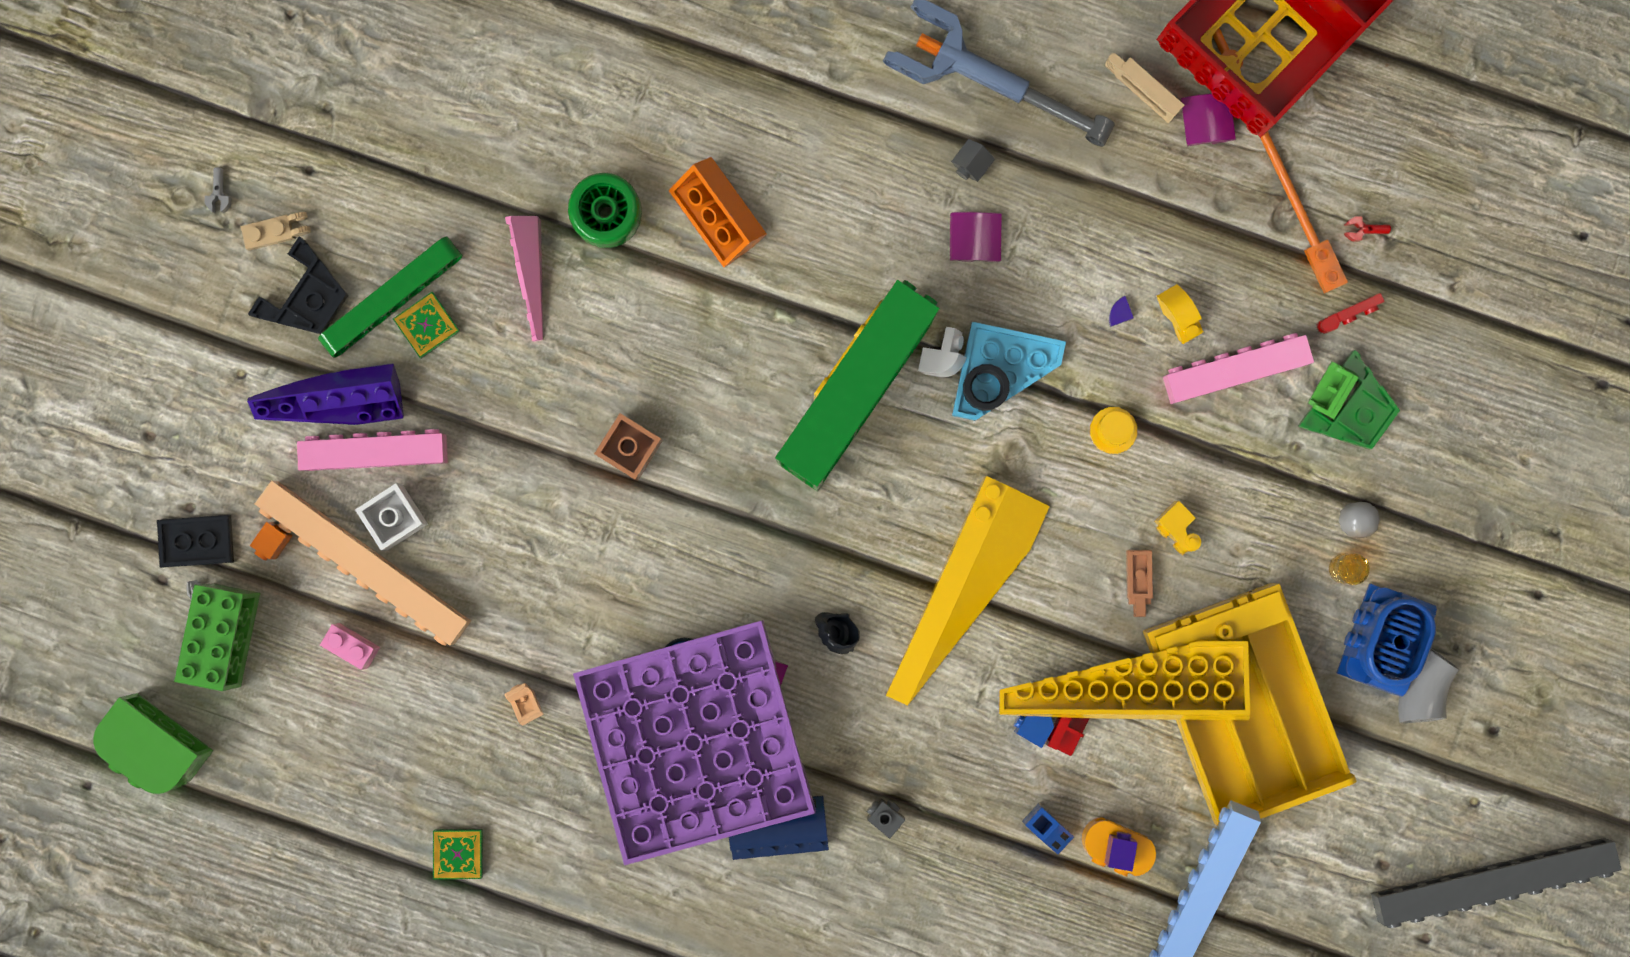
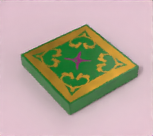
(426, 325)
(458, 854)

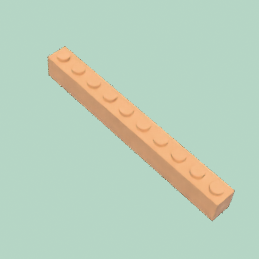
(362, 562)

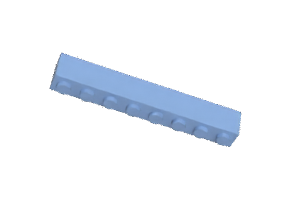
(1208, 882)

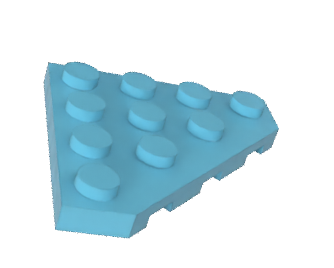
(1017, 353)

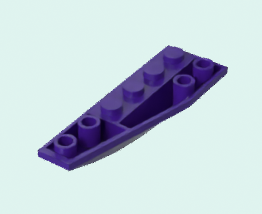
(335, 398)

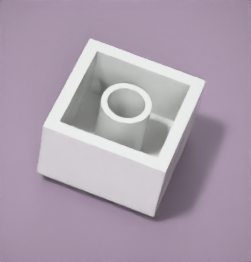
(391, 517)

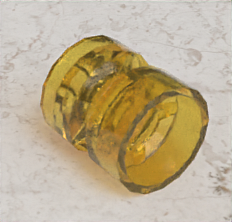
(1349, 569)

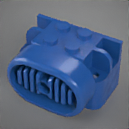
(1370, 646)

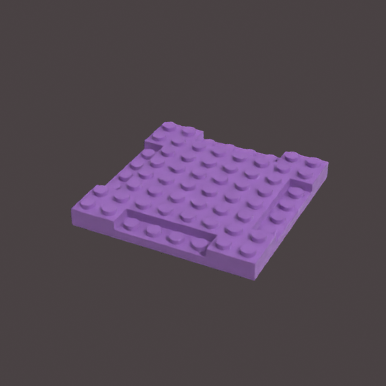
(694, 743)

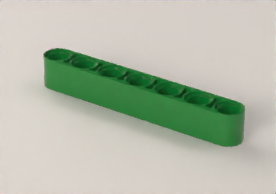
(390, 297)

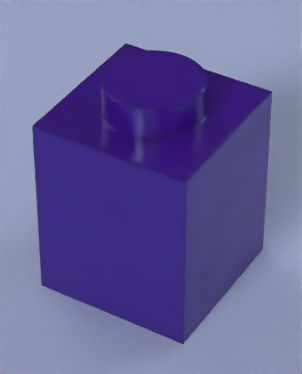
(1121, 851)

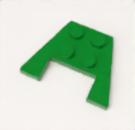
(1364, 414)

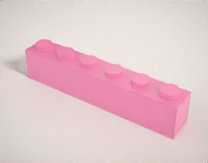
(1237, 369)
(372, 451)

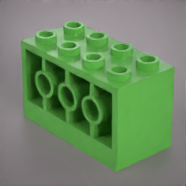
(217, 637)

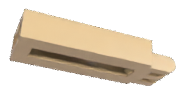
(1144, 86)

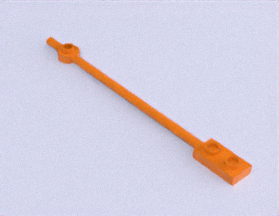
(1319, 254)

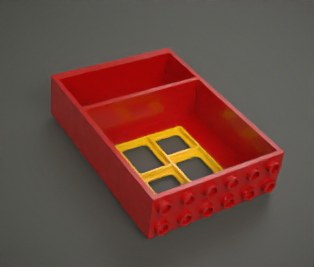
(1329, 29)

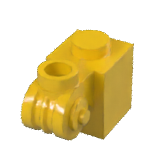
(1174, 523)

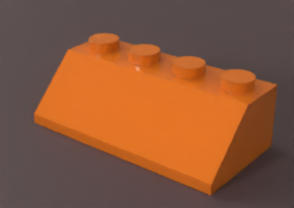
(717, 211)

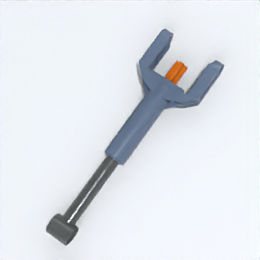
(954, 57)

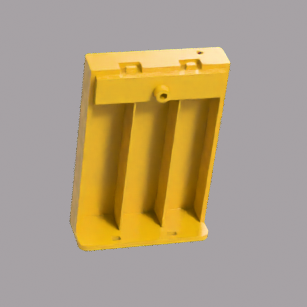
(1289, 743)

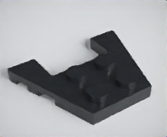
(312, 301)

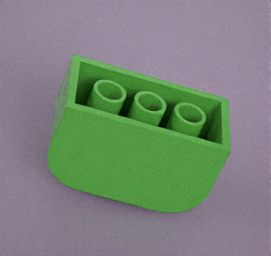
(148, 746)

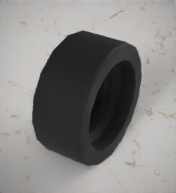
(1004, 387)

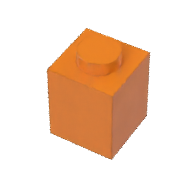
(270, 541)

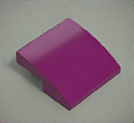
(1207, 120)
(975, 236)

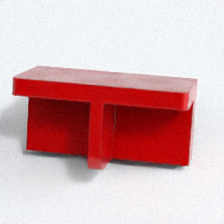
(1066, 734)

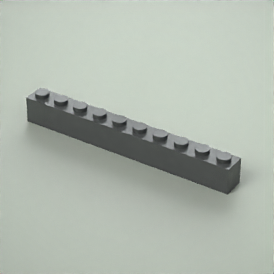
(1496, 882)

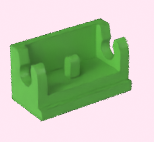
(1333, 389)

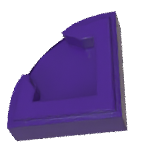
(1120, 312)

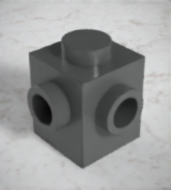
(972, 161)
(885, 816)

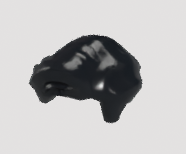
(837, 632)

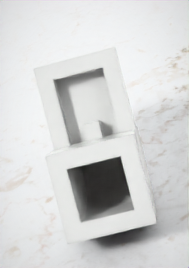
(944, 361)

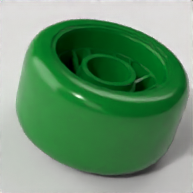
(591, 197)

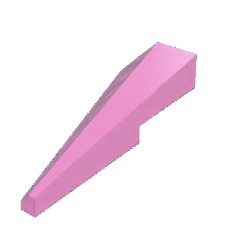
(526, 245)

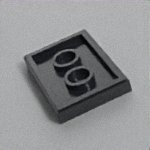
(195, 541)

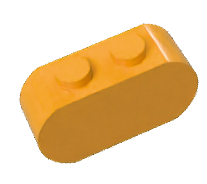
(1095, 842)

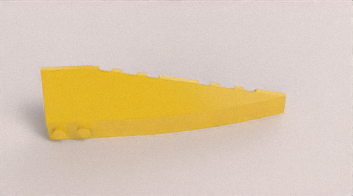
(983, 557)
(1174, 684)

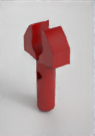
(1364, 229)

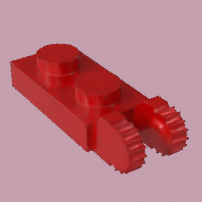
(1349, 314)

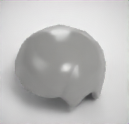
(1359, 519)

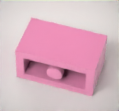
(350, 646)

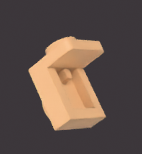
(524, 703)

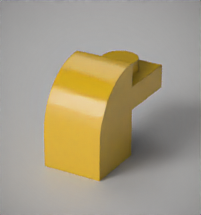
(1181, 312)

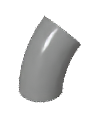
(1428, 692)

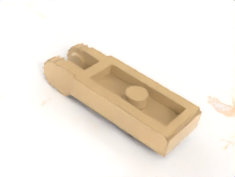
(273, 231)

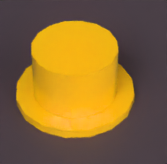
(1113, 430)

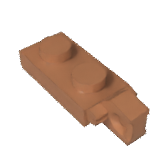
(1139, 580)

